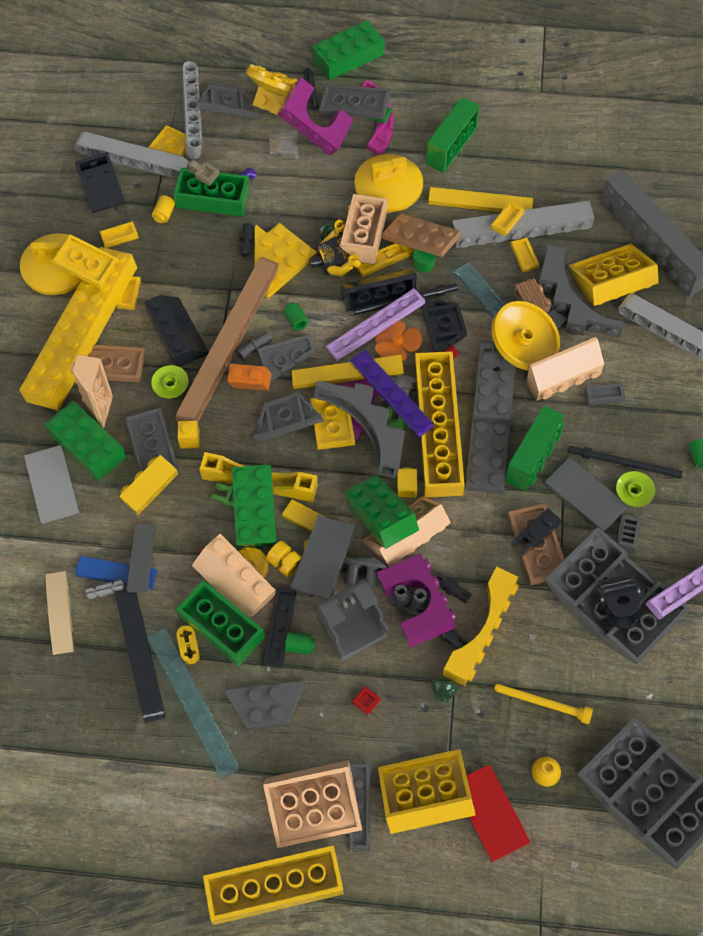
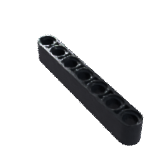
(140, 656)

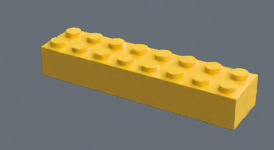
(442, 443)

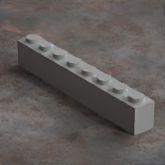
(531, 224)

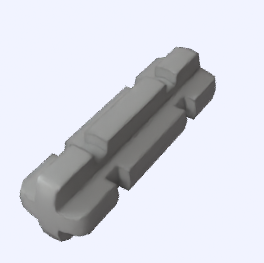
(105, 589)

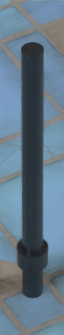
(438, 291)
(587, 453)

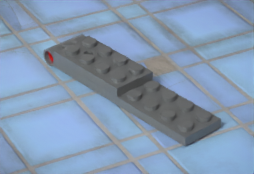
(490, 421)

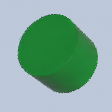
(423, 261)

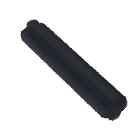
(309, 77)

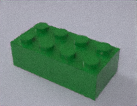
(348, 50)
(452, 134)
(225, 195)
(85, 441)
(535, 448)
(254, 506)
(381, 511)
(220, 623)

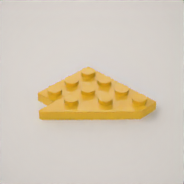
(285, 249)

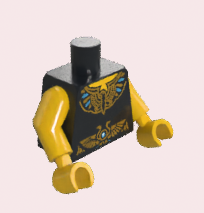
(332, 257)

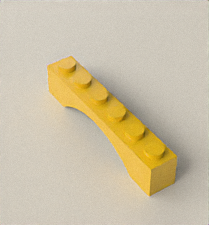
(291, 485)
(463, 660)

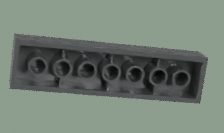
(654, 232)

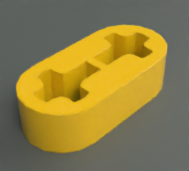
(192, 643)

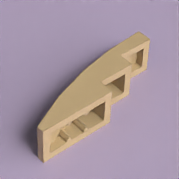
(59, 612)

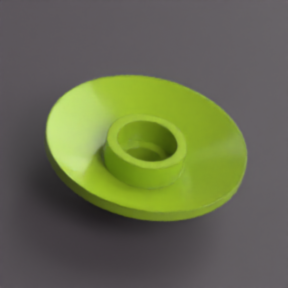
(170, 375)
(635, 481)

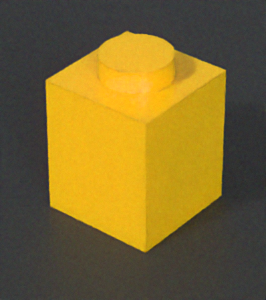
(188, 434)
(407, 483)

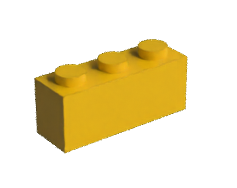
(148, 484)

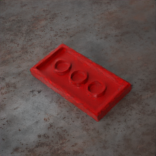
(494, 816)

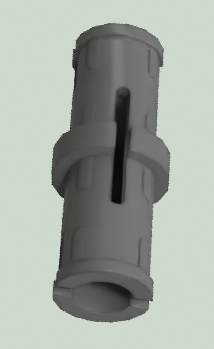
(253, 345)

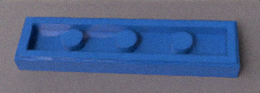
(107, 571)

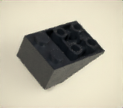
(99, 182)

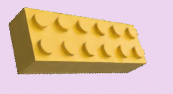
(273, 885)

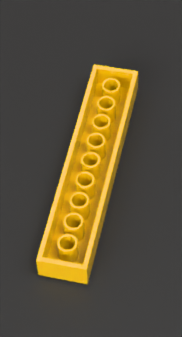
(75, 335)

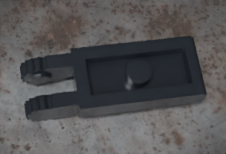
(537, 531)

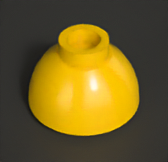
(546, 771)

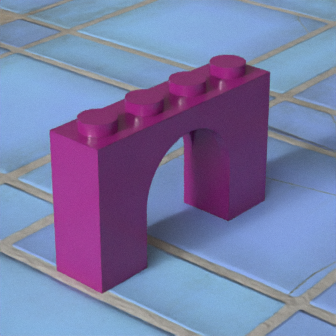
(295, 113)
(437, 617)

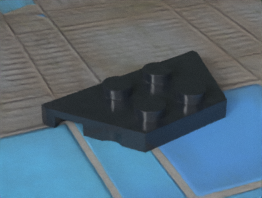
(443, 323)

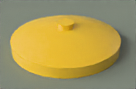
(524, 334)

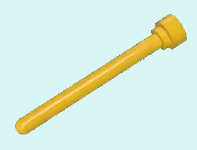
(582, 714)

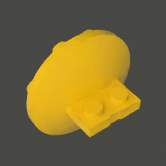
(272, 87)
(390, 178)
(38, 269)

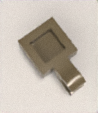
(204, 172)

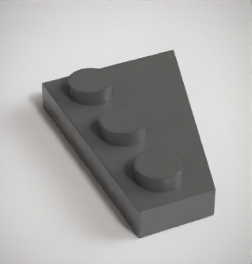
(286, 355)

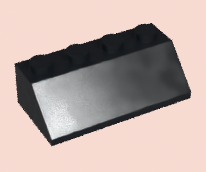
(377, 288)
(175, 329)

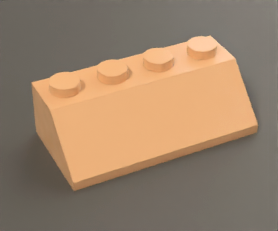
(364, 227)
(565, 369)
(93, 387)
(430, 519)
(233, 576)

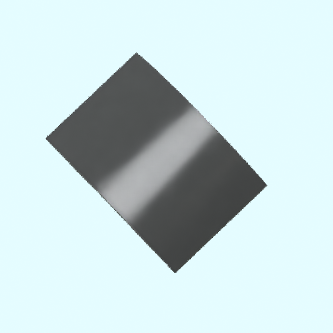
(578, 590)
(648, 792)

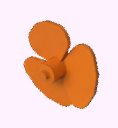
(391, 341)

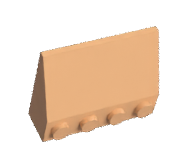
(312, 804)

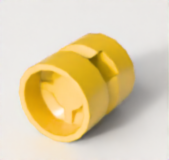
(282, 557)

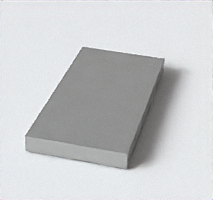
(51, 484)

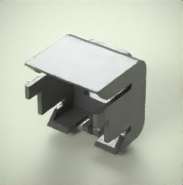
(354, 624)

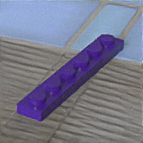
(391, 393)

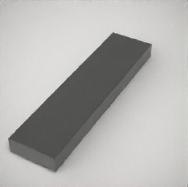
(141, 558)
(361, 777)

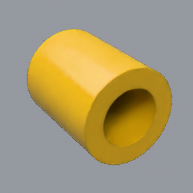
(163, 209)

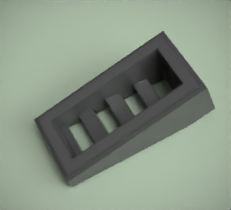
(627, 546)

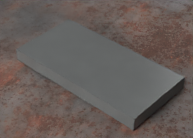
(355, 101)
(150, 438)
(586, 495)
(323, 557)

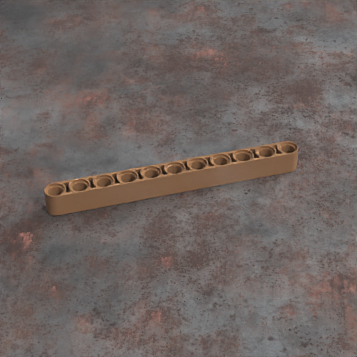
(227, 341)

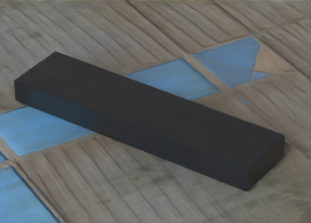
(279, 627)

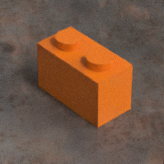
(249, 377)

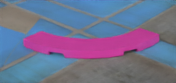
(383, 131)

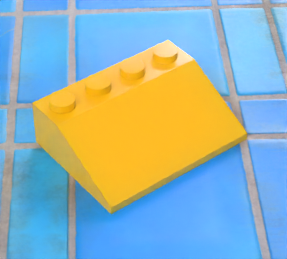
(614, 274)
(425, 791)

